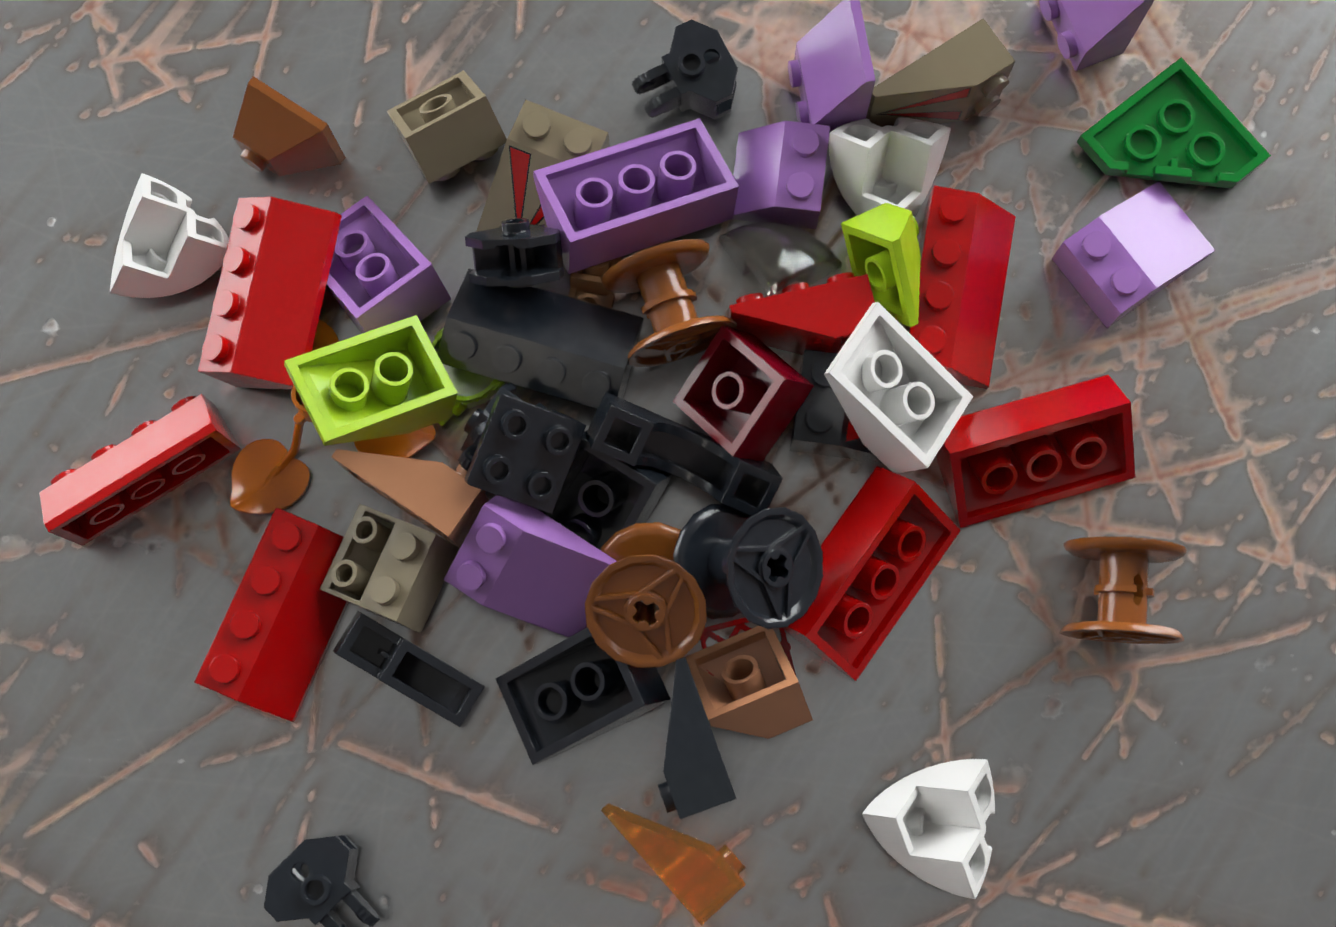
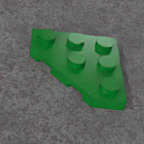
(1174, 134)

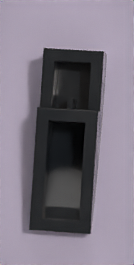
(408, 668)

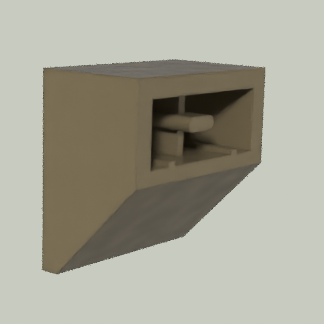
(390, 568)

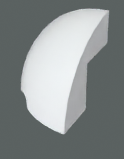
(886, 162)
(164, 244)
(938, 825)

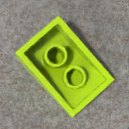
(374, 384)

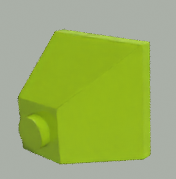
(888, 250)

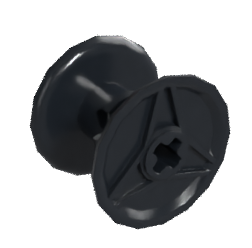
(752, 564)

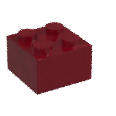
(742, 394)

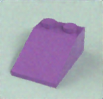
(1094, 28)
(834, 69)
(1131, 253)
(379, 271)
(527, 566)

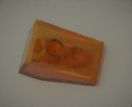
(685, 863)

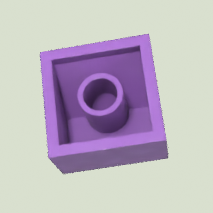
(781, 173)

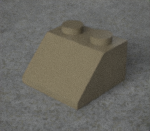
(448, 127)

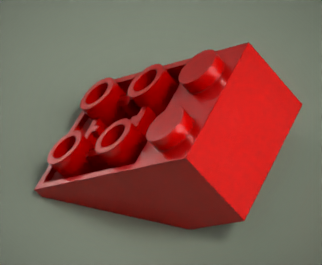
(805, 315)

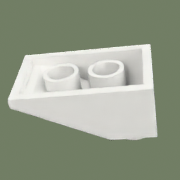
(895, 392)

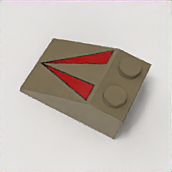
(948, 82)
(535, 142)

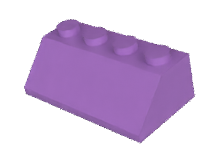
(636, 194)

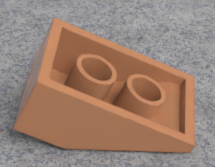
(420, 488)

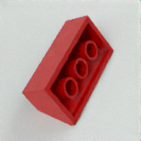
(962, 281)
(269, 291)
(1038, 450)
(137, 471)
(873, 569)
(277, 620)

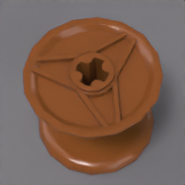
(667, 301)
(1123, 589)
(645, 603)

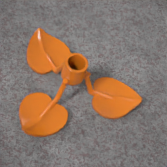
(271, 477)

